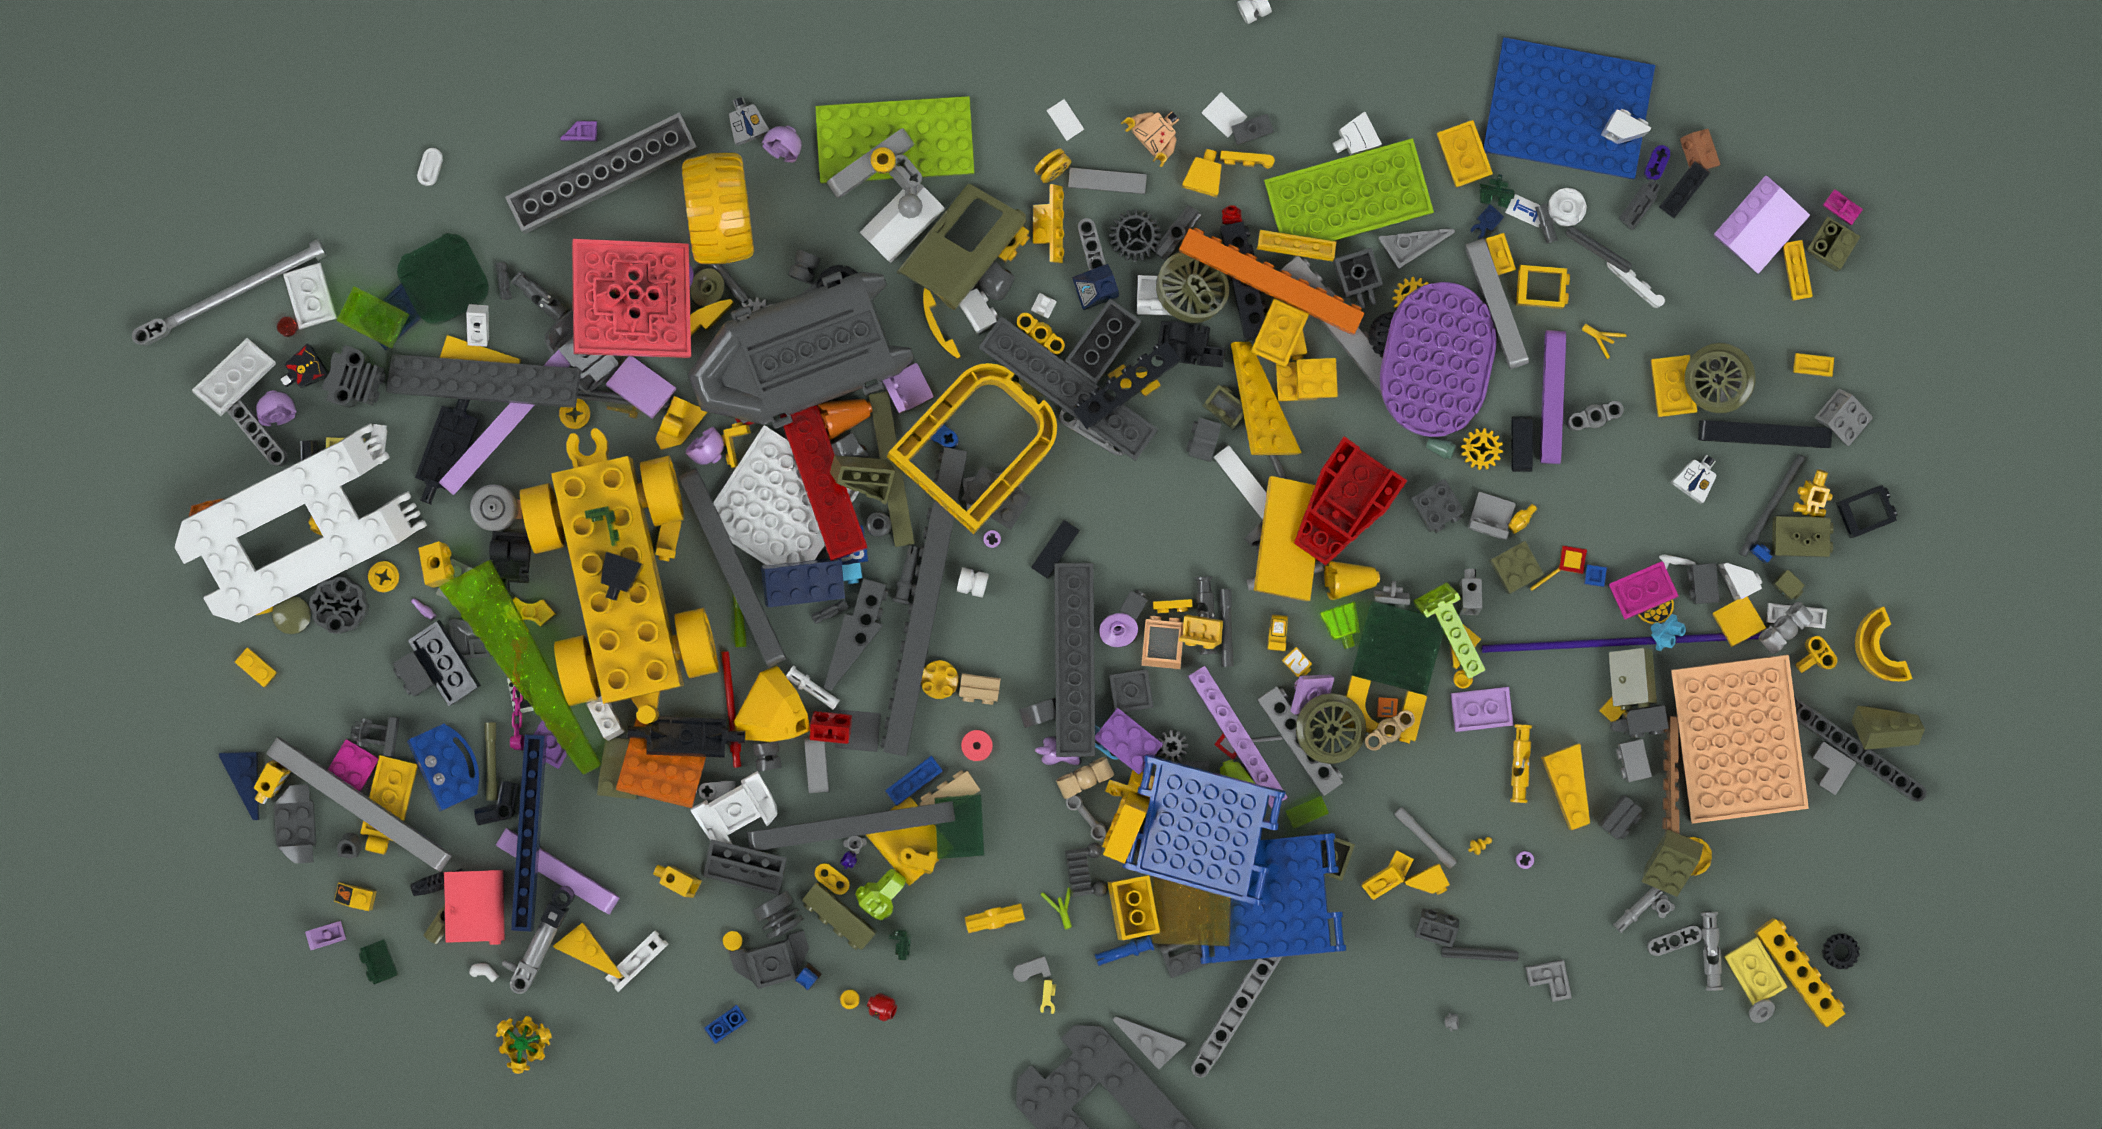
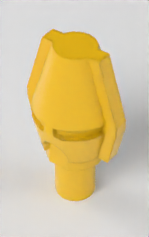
(1521, 519)

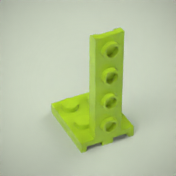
(1440, 602)

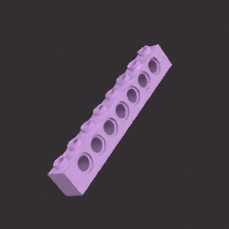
(1234, 730)

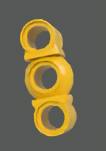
(1034, 326)

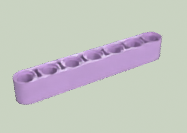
(564, 875)

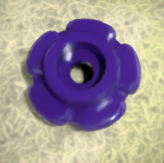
(848, 860)

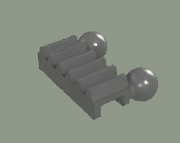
(1078, 871)

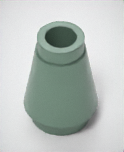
(1441, 447)

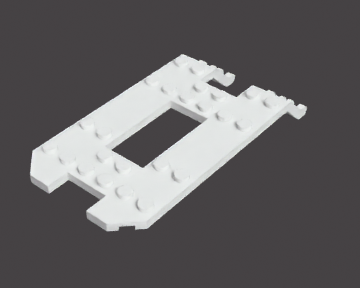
(309, 482)

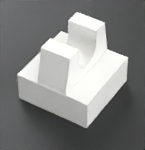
(1043, 305)

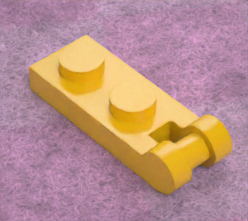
(1247, 159)

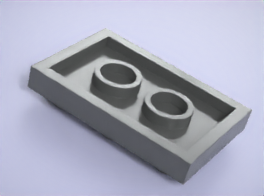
(1009, 510)

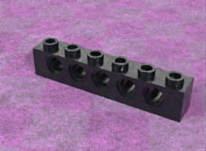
(1250, 330)
(1161, 349)

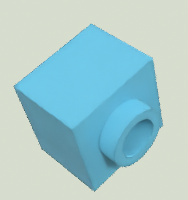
(852, 573)

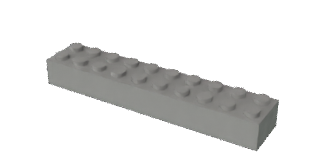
(601, 173)

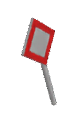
(1224, 745)

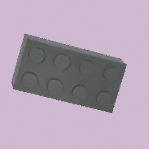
(1103, 341)

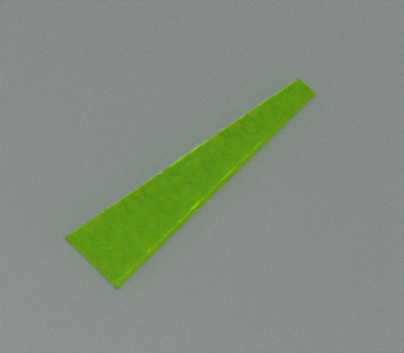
(498, 624)

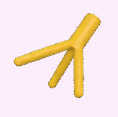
(1602, 335)

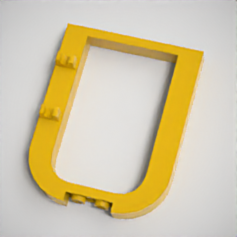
(944, 408)

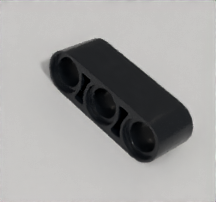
(1521, 443)

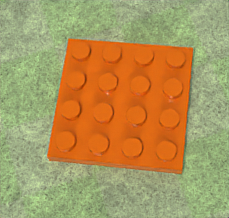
(659, 776)

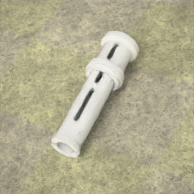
(804, 682)

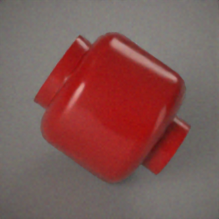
(882, 1007)

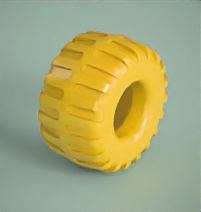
(717, 208)

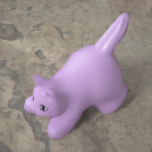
(1049, 753)

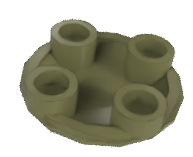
(291, 615)

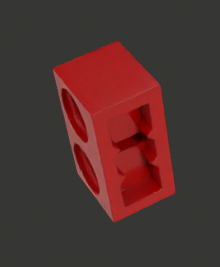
(830, 727)

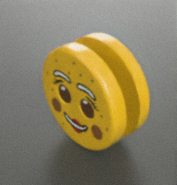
(1052, 165)

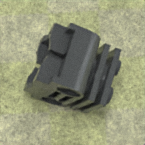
(358, 380)

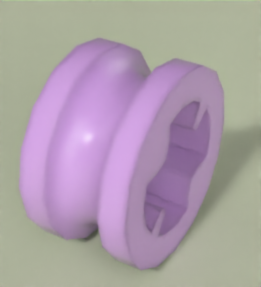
(997, 535)
(1530, 862)

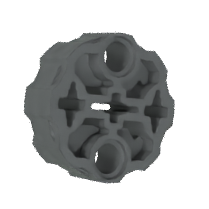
(331, 588)

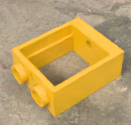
(1522, 287)

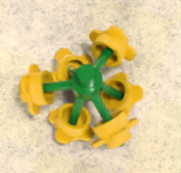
(518, 1044)

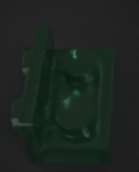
(902, 947)
(378, 962)

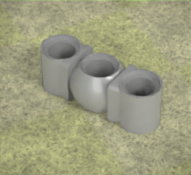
(1585, 416)
(1786, 627)

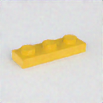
(1797, 270)

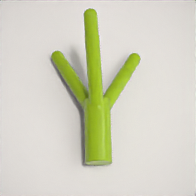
(1063, 908)

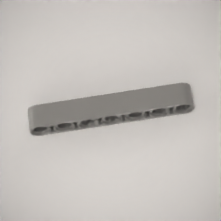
(1497, 303)

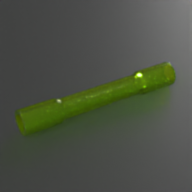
(740, 631)

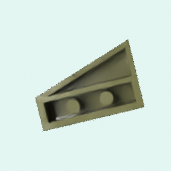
(1886, 728)

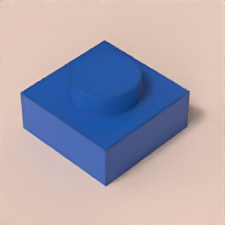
(1761, 553)
(1595, 575)

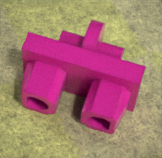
(1842, 207)

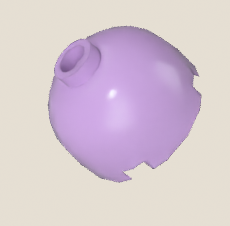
(783, 142)
(275, 408)
(706, 448)

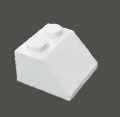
(978, 312)
(1740, 580)

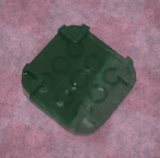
(443, 279)

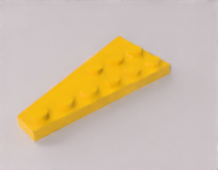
(1263, 416)

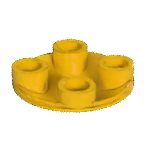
(939, 679)

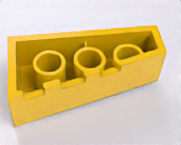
(1568, 782)

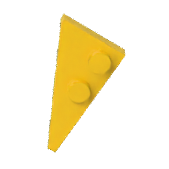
(584, 947)

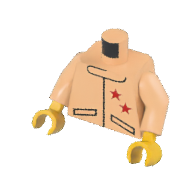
(1154, 133)

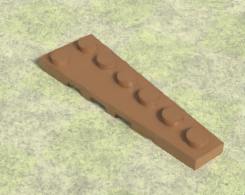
(1670, 745)

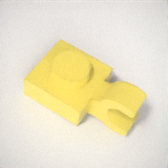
(1048, 991)

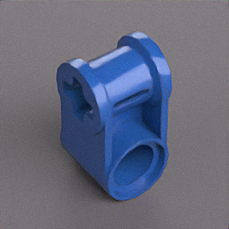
(940, 436)

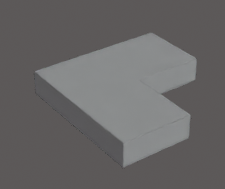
(1838, 767)
(1554, 974)

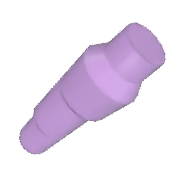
(424, 609)

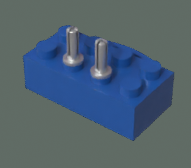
(445, 766)

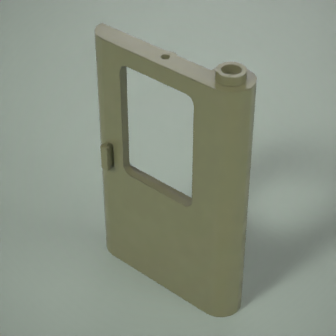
(950, 268)

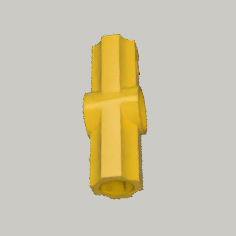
(994, 918)

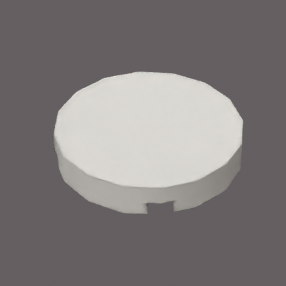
(1567, 207)

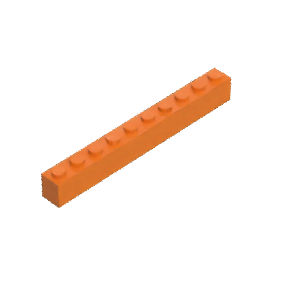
(1270, 281)

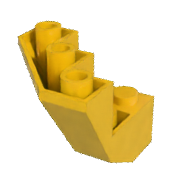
(772, 709)

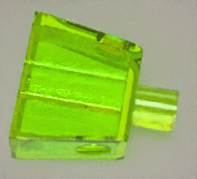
(1342, 623)

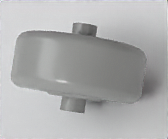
(494, 507)

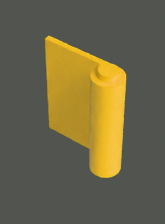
(891, 843)

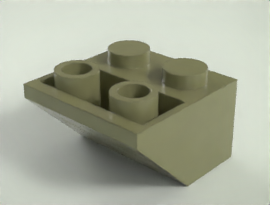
(1833, 244)

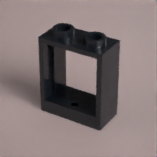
(1849, 520)

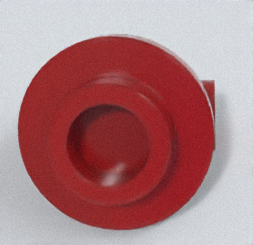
(1231, 215)

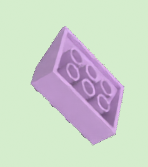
(1761, 224)

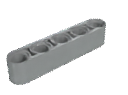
(862, 169)
(257, 436)

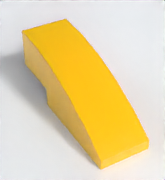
(709, 315)

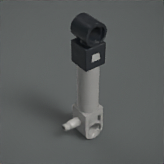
(550, 922)

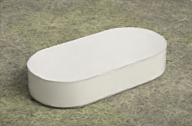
(430, 167)

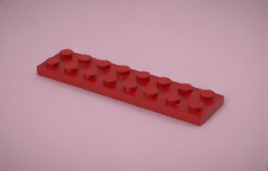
(827, 498)

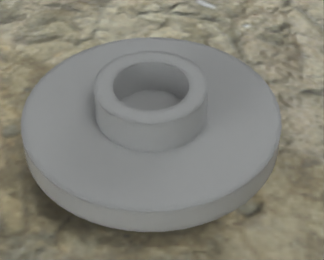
(1761, 1011)

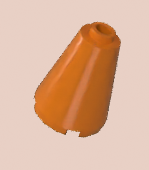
(843, 415)

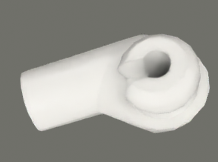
(483, 969)

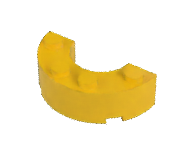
(1869, 651)

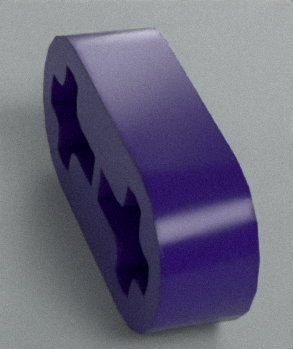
(1653, 160)

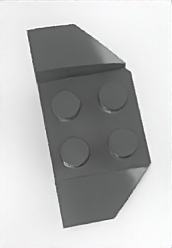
(295, 824)
(771, 962)

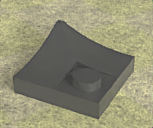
(465, 639)

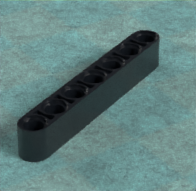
(1764, 434)

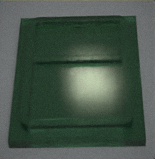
(965, 834)

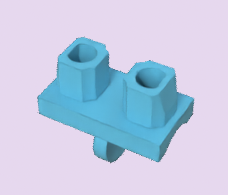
(1665, 632)

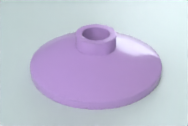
(1118, 636)

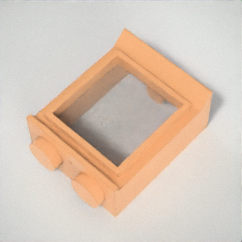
(1162, 643)

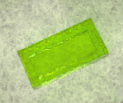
(1307, 812)

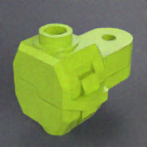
(877, 897)

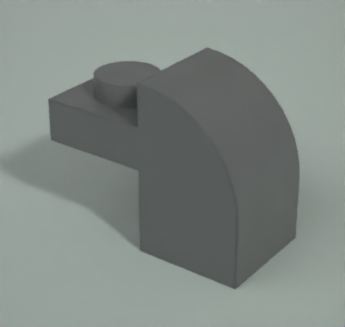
(1038, 712)

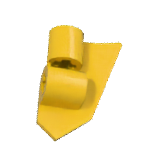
(678, 423)

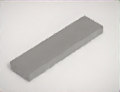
(1107, 180)

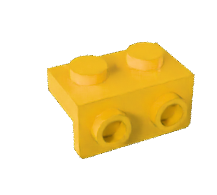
(1201, 631)

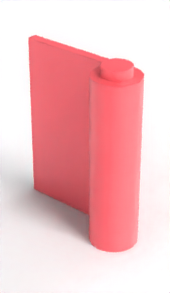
(474, 906)

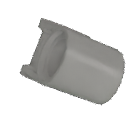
(719, 789)

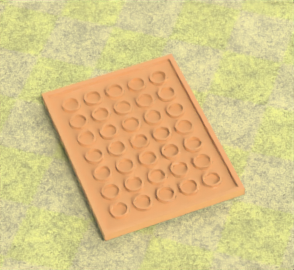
(1739, 739)

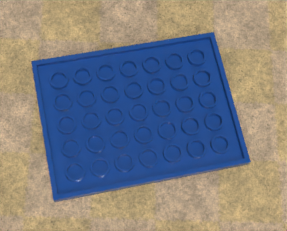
(1556, 103)

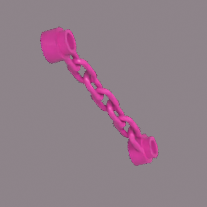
(517, 740)

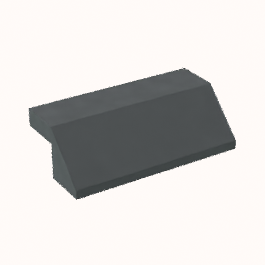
(745, 867)

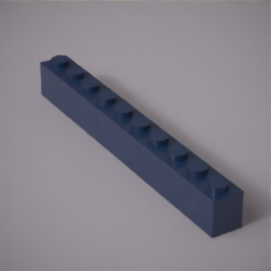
(529, 833)

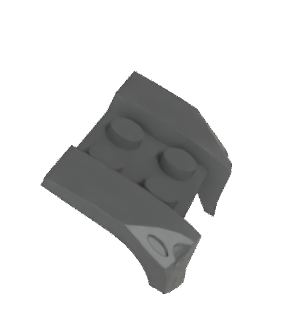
(594, 368)

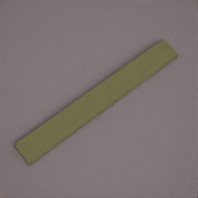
(897, 496)

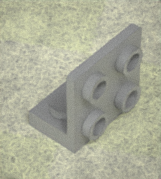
(1844, 416)
(1491, 516)

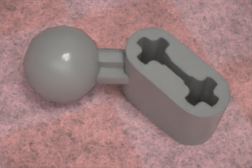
(910, 204)

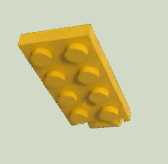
(392, 791)

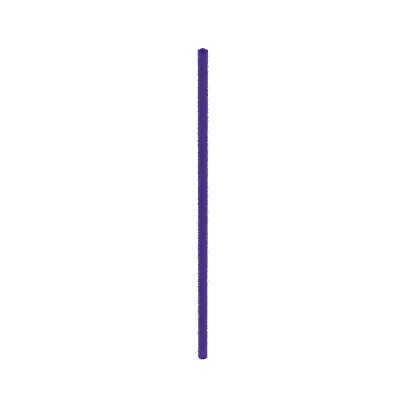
(1602, 643)

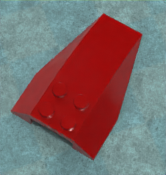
(1345, 501)

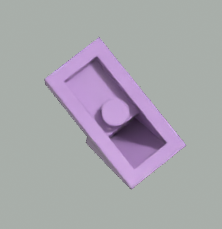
(325, 935)

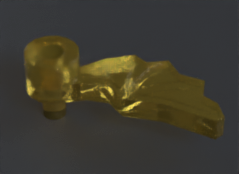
(632, 414)

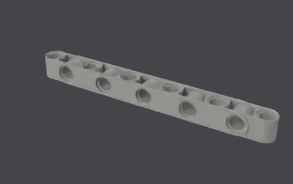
(1233, 1014)

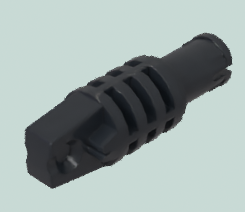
(429, 884)

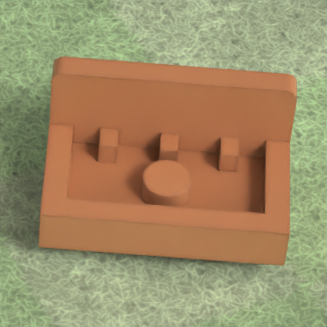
(1700, 148)

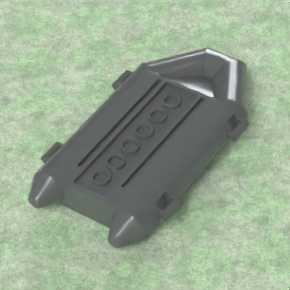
(798, 353)

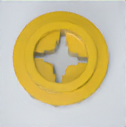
(581, 420)
(380, 568)

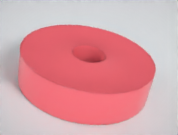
(976, 754)

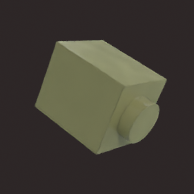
(1788, 585)

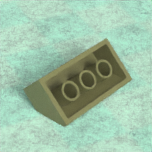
(839, 915)

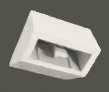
(1623, 127)

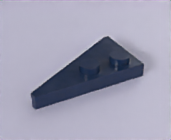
(244, 775)

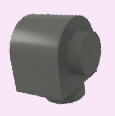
(349, 846)

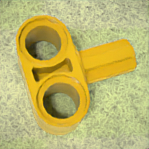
(1816, 656)

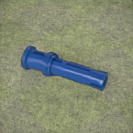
(1134, 947)

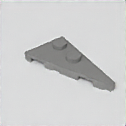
(1407, 247)
(1155, 1045)

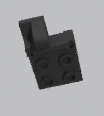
(1191, 343)
(510, 556)

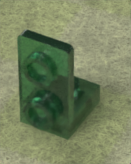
(598, 514)

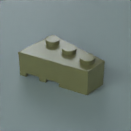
(864, 475)

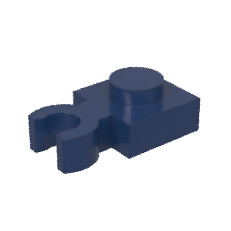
(1488, 219)

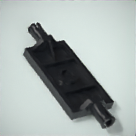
(445, 446)
(686, 736)

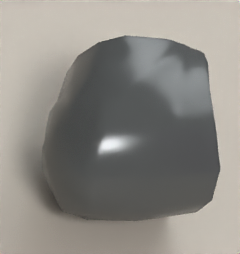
(996, 282)
(850, 447)

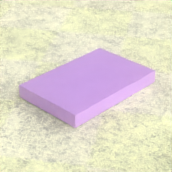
(641, 386)
(1482, 709)

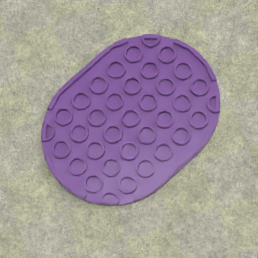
(1437, 359)

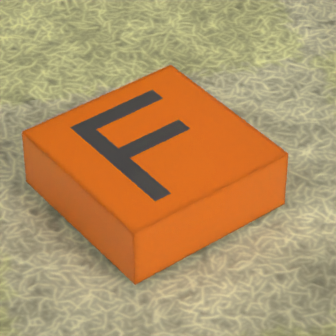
(1387, 707)

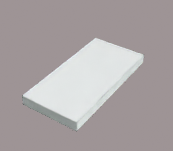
(233, 377)

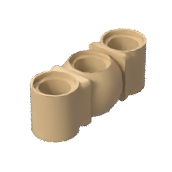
(1398, 729)
(1085, 777)

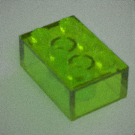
(373, 317)

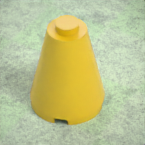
(1348, 579)

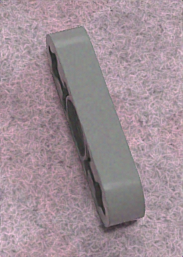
(1686, 930)

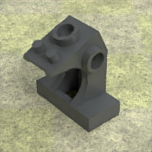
(361, 734)

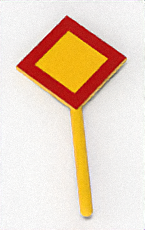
(1571, 560)

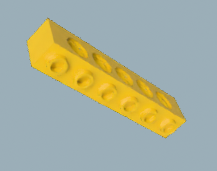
(1766, 934)

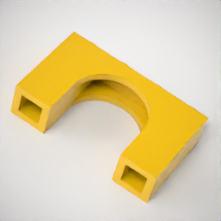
(1413, 702)

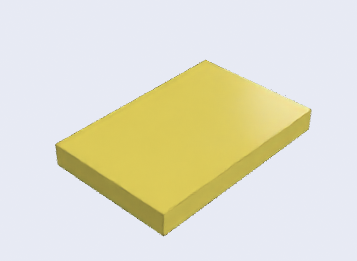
(1755, 971)

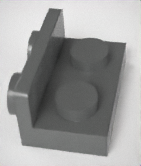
(1437, 927)

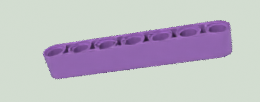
(1552, 397)

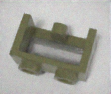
(1225, 406)

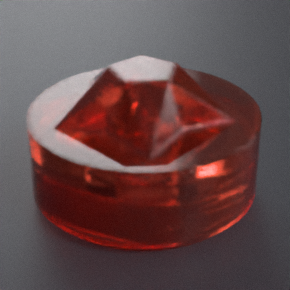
(287, 326)

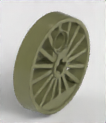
(1192, 287)

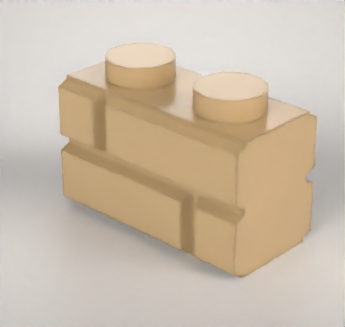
(979, 687)

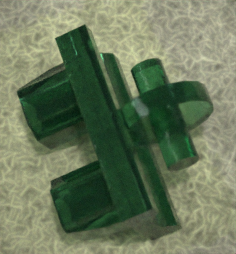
(1505, 195)

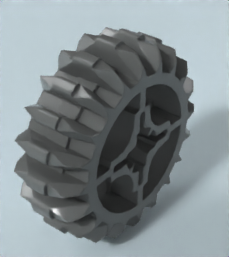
(1127, 229)

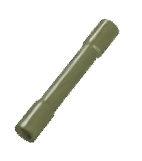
(491, 783)

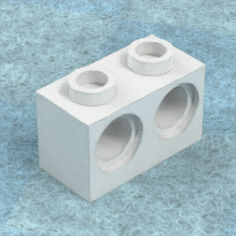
(606, 719)

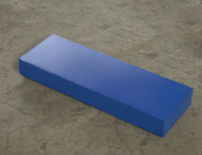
(913, 780)

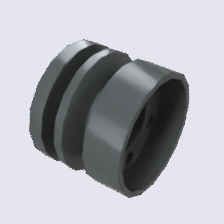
(778, 915)

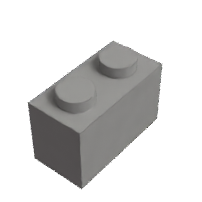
(1633, 760)

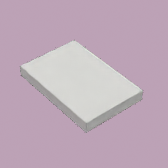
(310, 296)

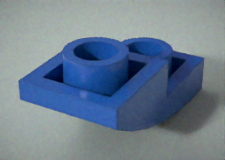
(725, 1024)

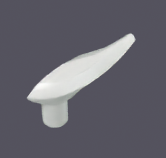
(1675, 560)

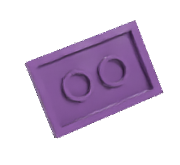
(1127, 740)

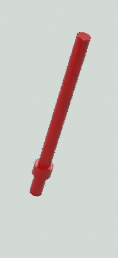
(735, 747)

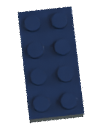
(802, 582)

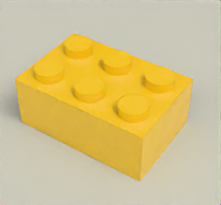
(1125, 826)

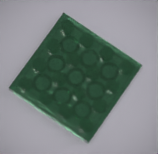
(1398, 647)

